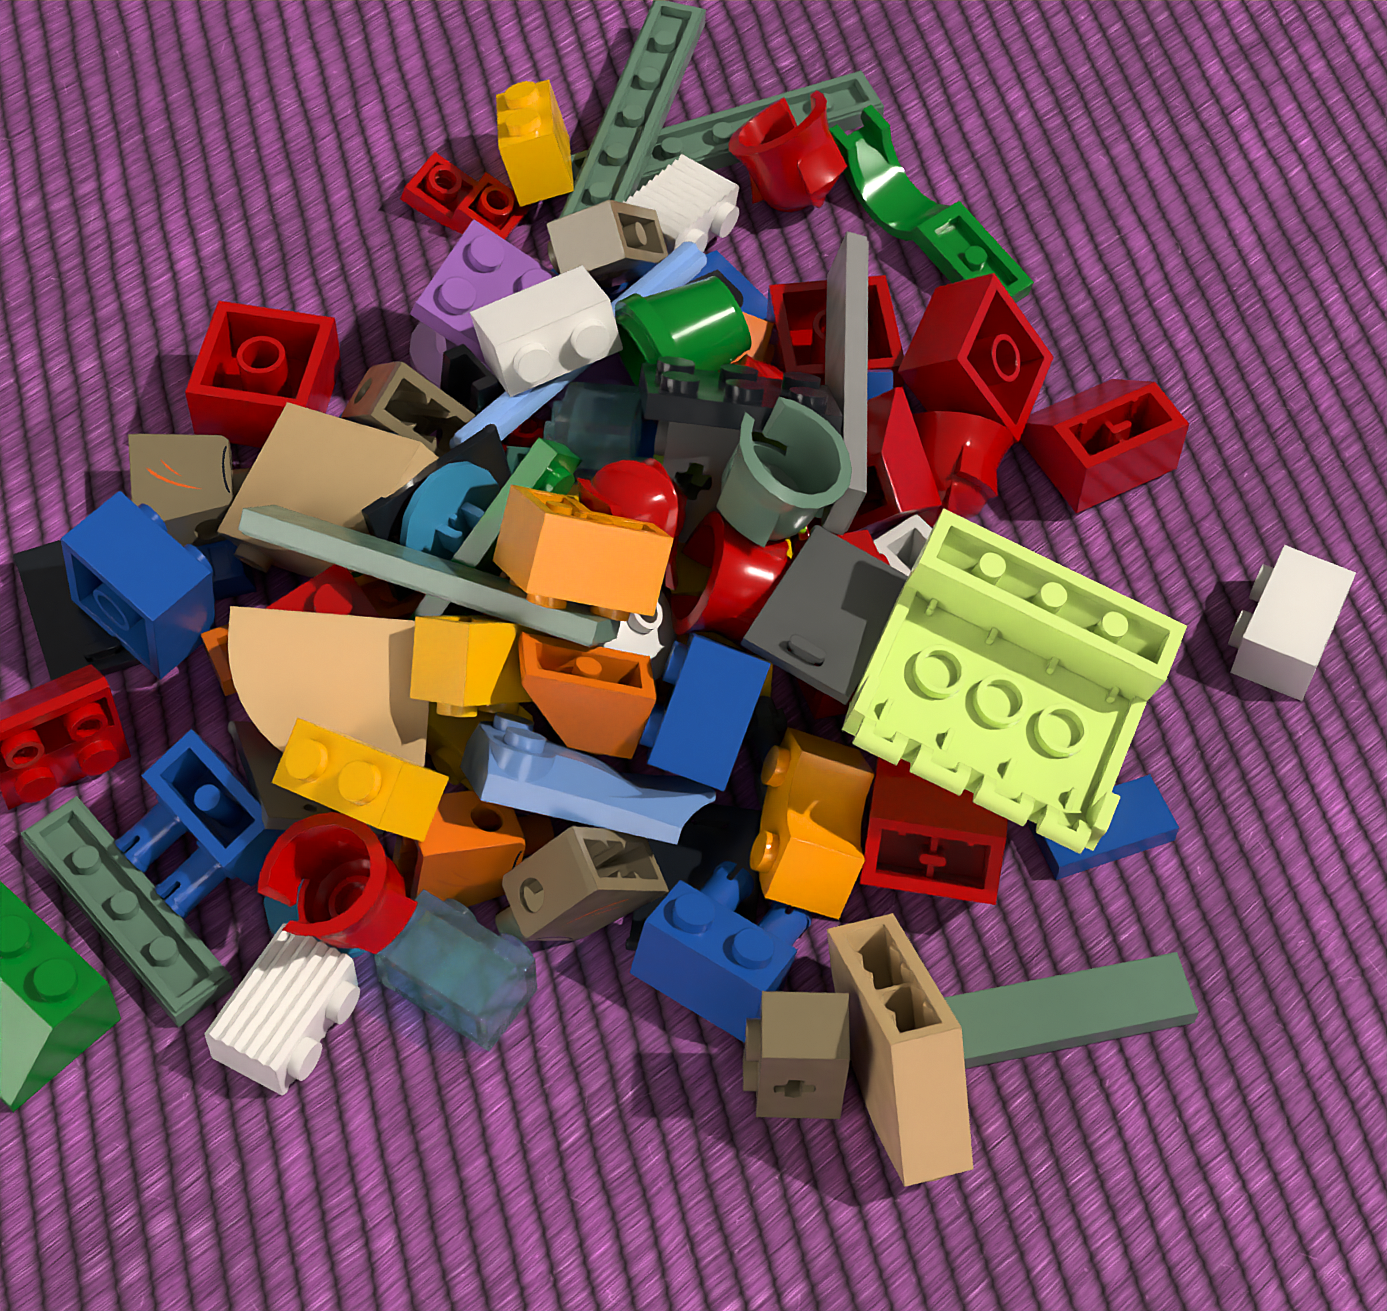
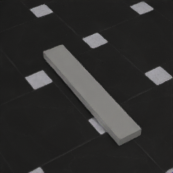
(848, 369)

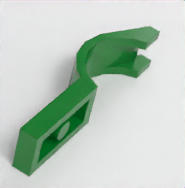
(943, 232)

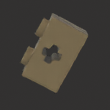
(609, 240)
(798, 1054)

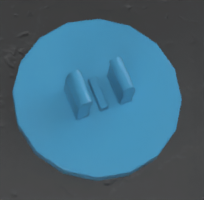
(447, 508)

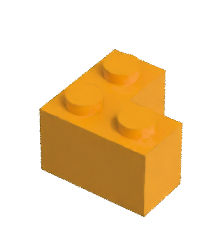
(582, 556)

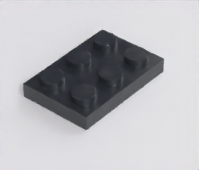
(688, 395)

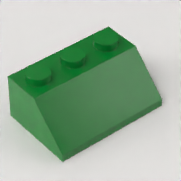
(48, 1002)

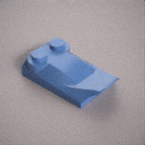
(533, 774)

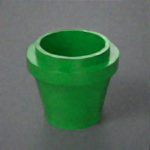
(684, 322)

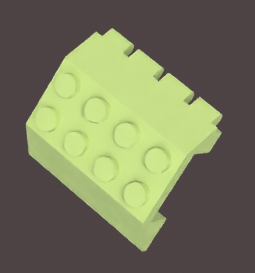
(1012, 681)

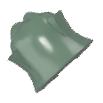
(780, 491)

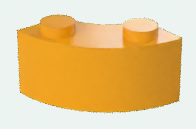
(811, 823)

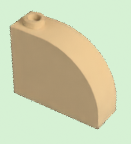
(323, 471)
(329, 672)
(903, 1050)

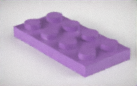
(484, 271)

